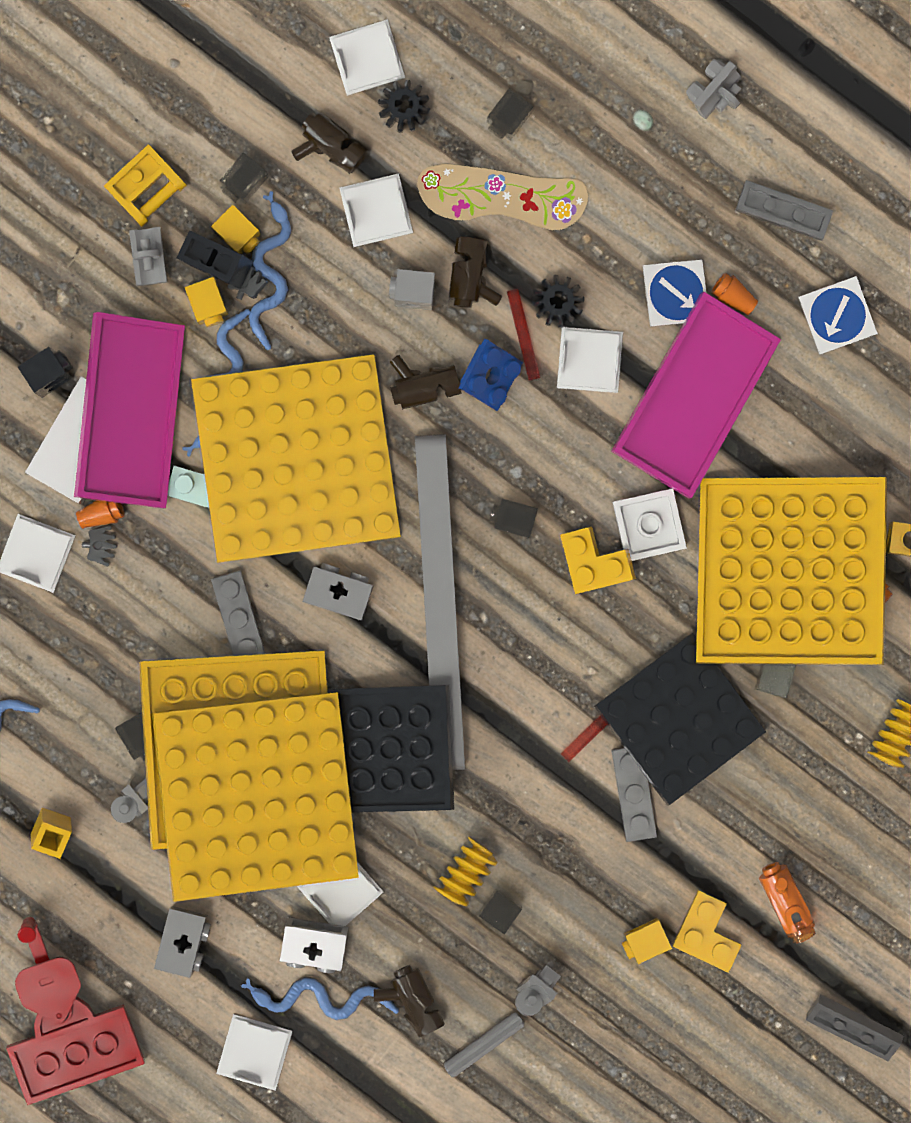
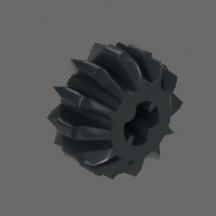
(411, 114)
(549, 295)

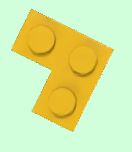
(588, 568)
(698, 934)

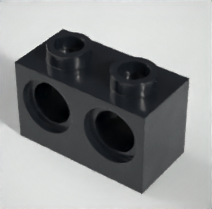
(214, 259)
(46, 371)

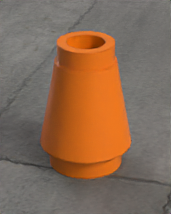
(734, 294)
(99, 514)

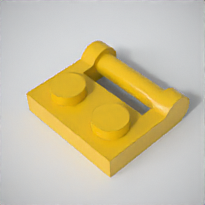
(137, 178)

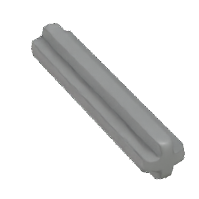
(484, 1044)

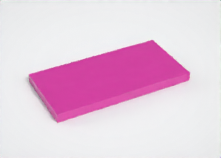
(696, 395)
(129, 410)

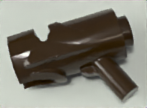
(332, 140)
(466, 275)
(421, 388)
(414, 996)

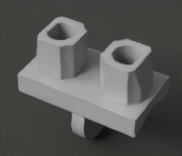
(720, 90)
(148, 256)
(133, 800)
(536, 991)

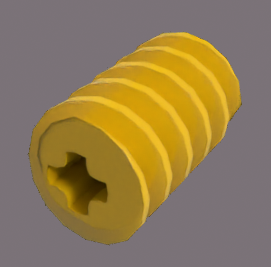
(896, 738)
(467, 873)

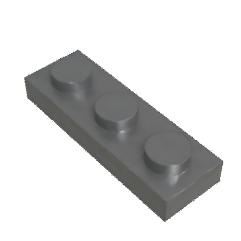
(784, 210)
(237, 614)
(633, 797)
(854, 1027)

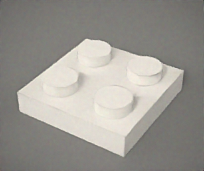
(649, 524)

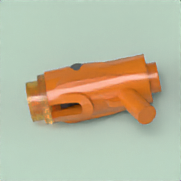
(787, 902)

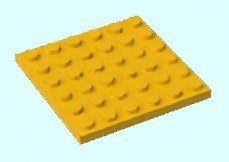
(295, 458)
(792, 571)
(217, 682)
(255, 796)

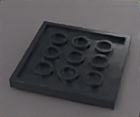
(679, 720)
(397, 748)

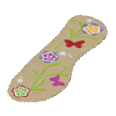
(475, 192)

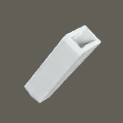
(58, 454)

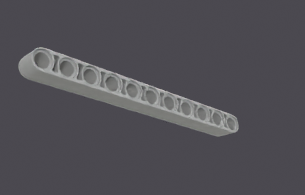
(439, 579)

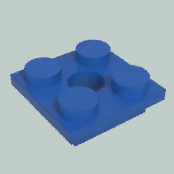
(503, 372)

